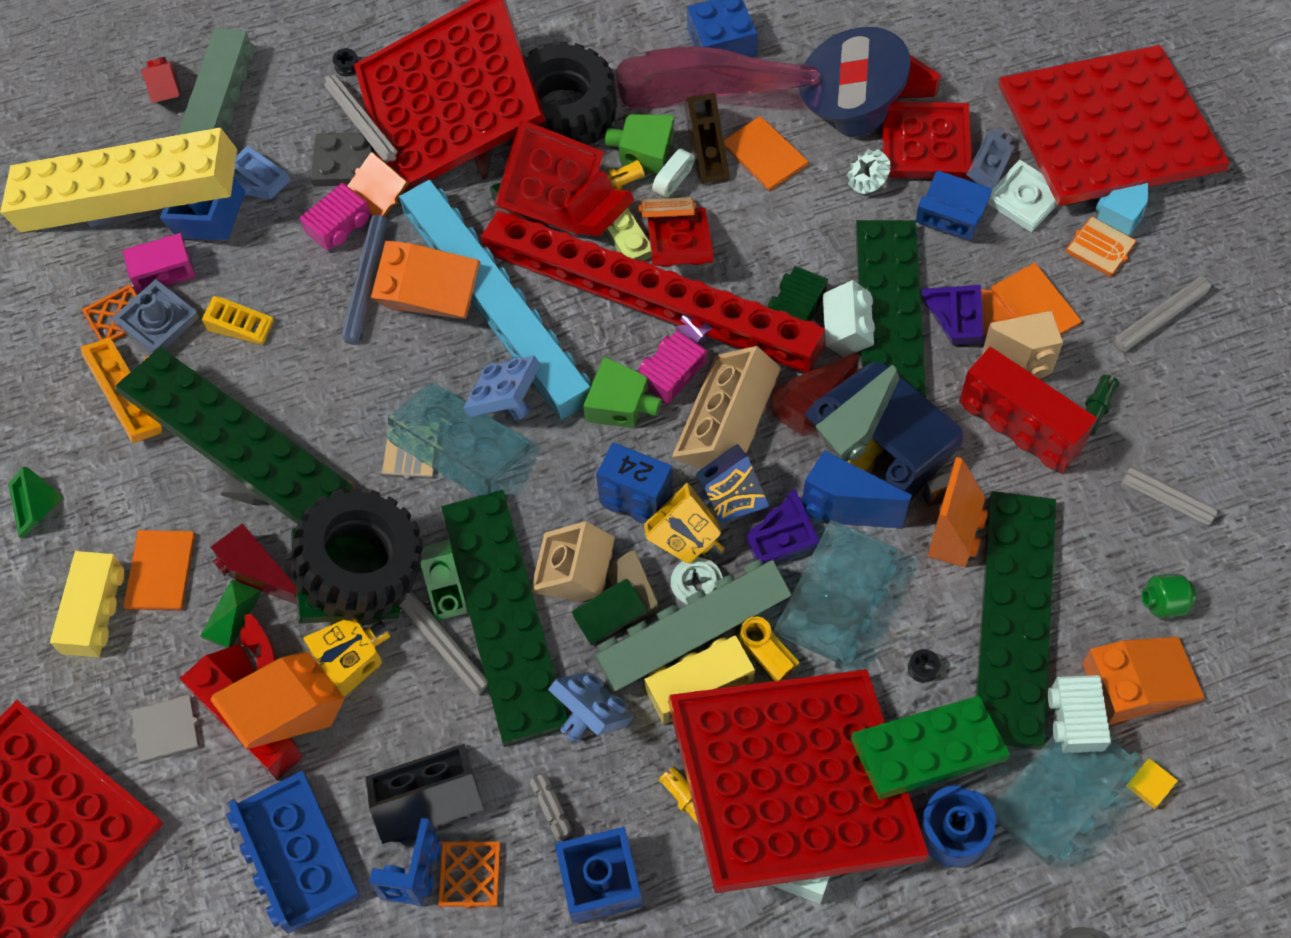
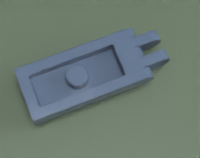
(991, 158)

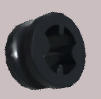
(345, 55)
(915, 670)

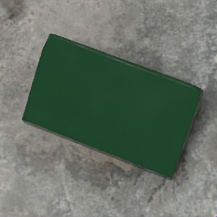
(609, 611)

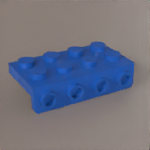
(292, 853)

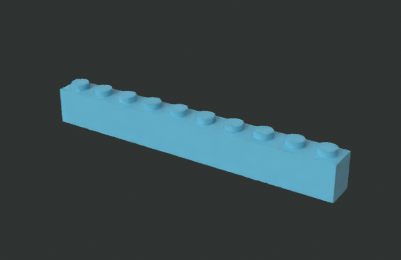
(498, 301)

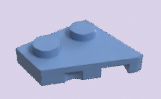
(259, 175)

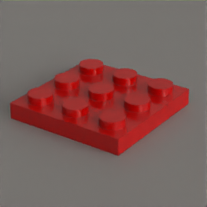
(927, 139)
(545, 175)

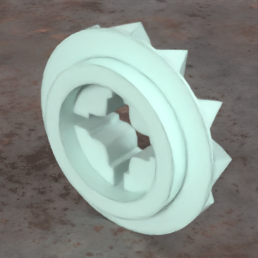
(879, 172)
(683, 575)

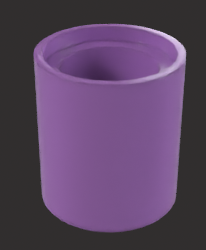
(693, 332)

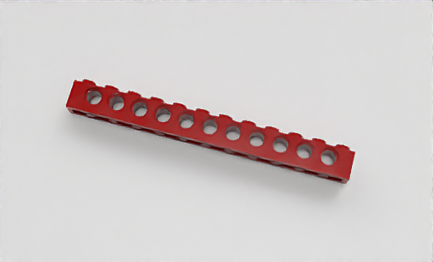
(603, 274)

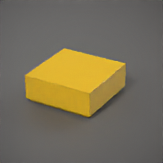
(1151, 783)

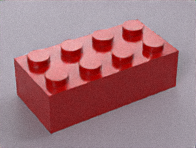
(1026, 410)

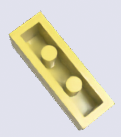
(87, 604)
(717, 667)

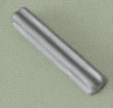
(1170, 496)

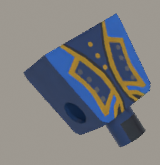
(731, 486)

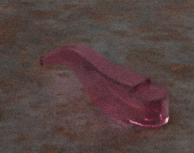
(682, 72)

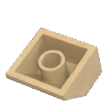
(1028, 341)
(573, 562)

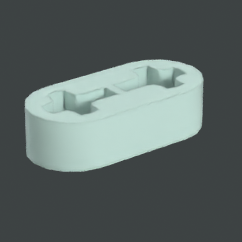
(673, 173)

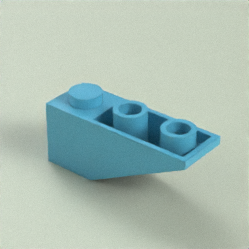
(1123, 208)

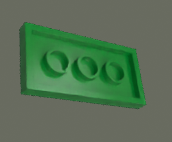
(929, 747)

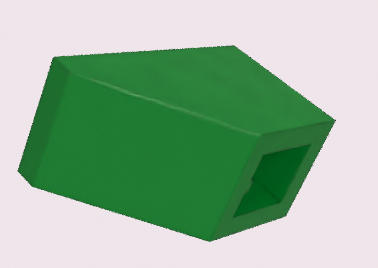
(443, 580)

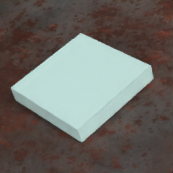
(1023, 196)

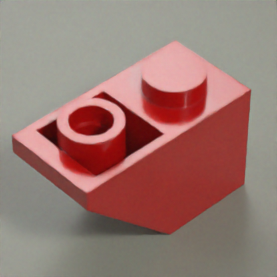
(161, 79)

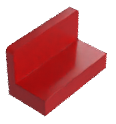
(597, 205)

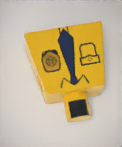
(685, 527)
(347, 652)

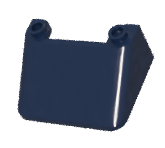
(909, 429)

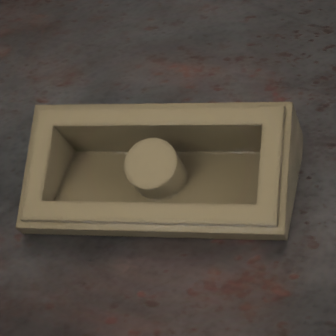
(630, 568)

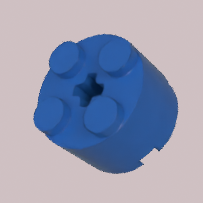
(962, 807)

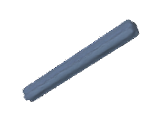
(364, 279)

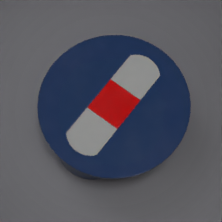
(859, 78)

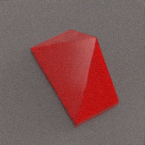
(922, 81)

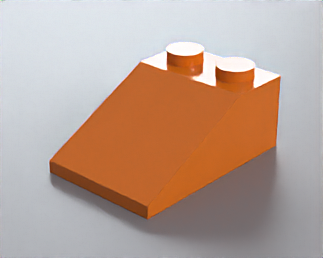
(425, 280)
(959, 518)
(1143, 677)
(279, 701)

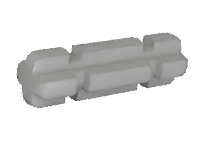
(551, 807)

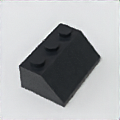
(429, 788)

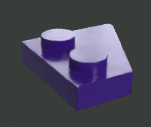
(957, 312)
(783, 532)

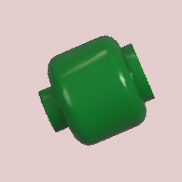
(1168, 595)

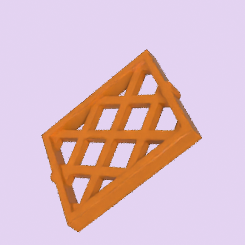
(106, 301)
(494, 874)

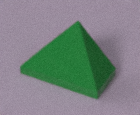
(31, 500)
(230, 614)

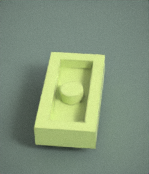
(629, 237)

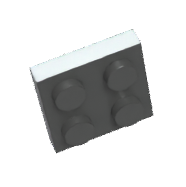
(338, 157)

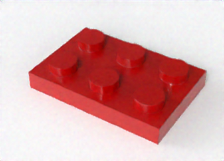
(680, 239)

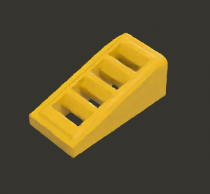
(219, 313)

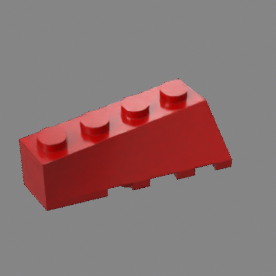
(221, 670)

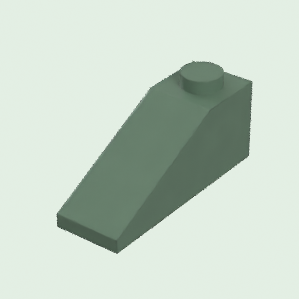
(854, 422)

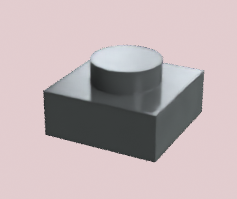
(936, 488)

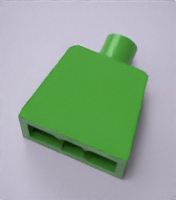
(644, 139)
(619, 396)

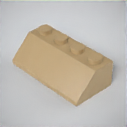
(727, 406)

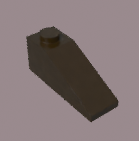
(707, 137)

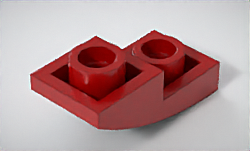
(257, 642)

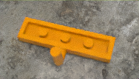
(109, 370)

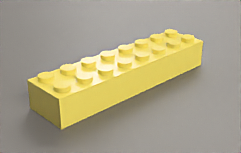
(120, 180)

